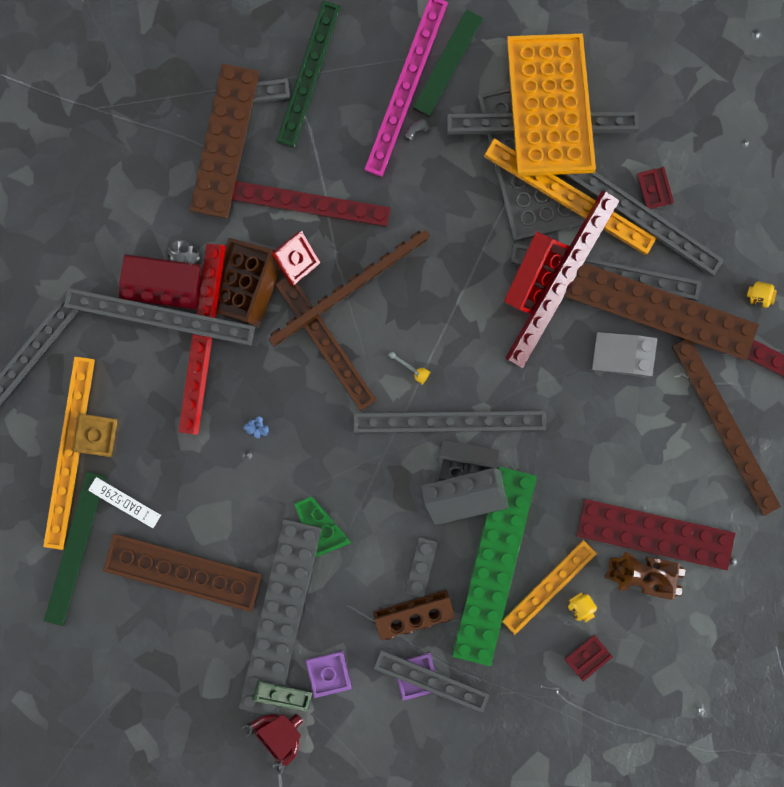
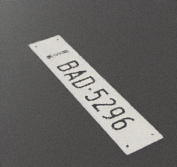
(124, 502)

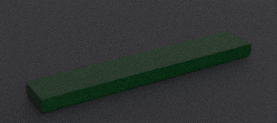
(447, 63)

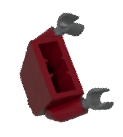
(278, 736)

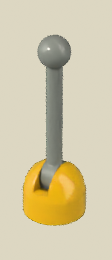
(420, 374)

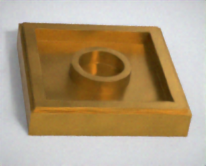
(94, 435)

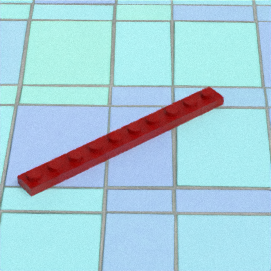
(200, 344)

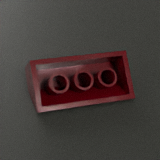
(159, 281)

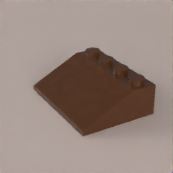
(246, 282)

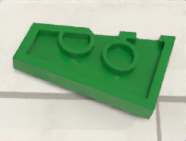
(331, 535)

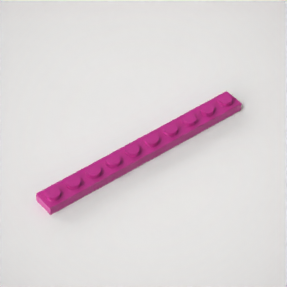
(405, 87)

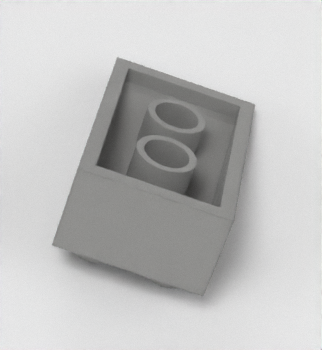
(624, 354)

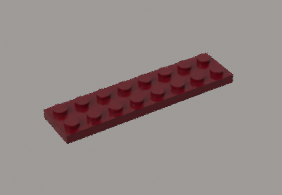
(655, 534)

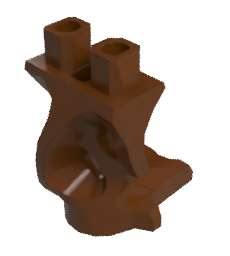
(633, 574)

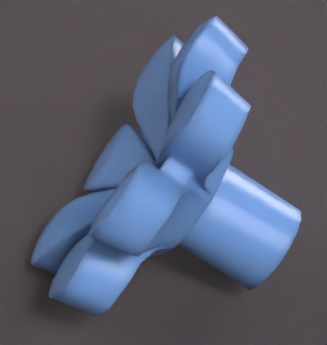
(256, 427)

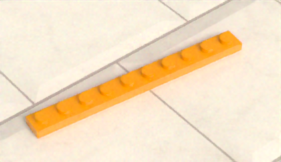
(571, 198)
(68, 460)

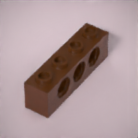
(419, 606)

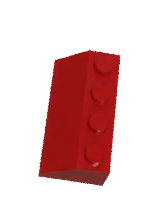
(535, 272)

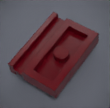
(655, 188)
(588, 657)

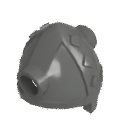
(183, 251)

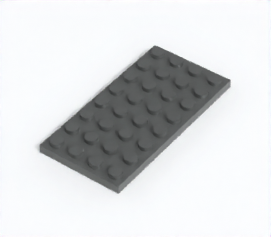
(525, 206)

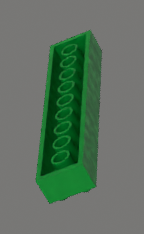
(493, 571)

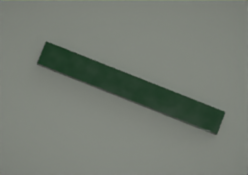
(308, 74)
(73, 552)

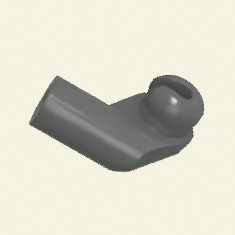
(416, 126)

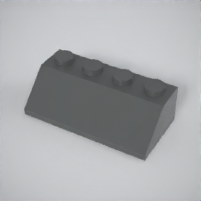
(465, 496)

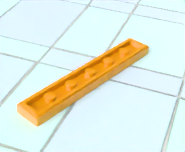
(548, 587)

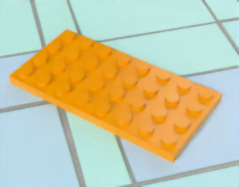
(550, 105)

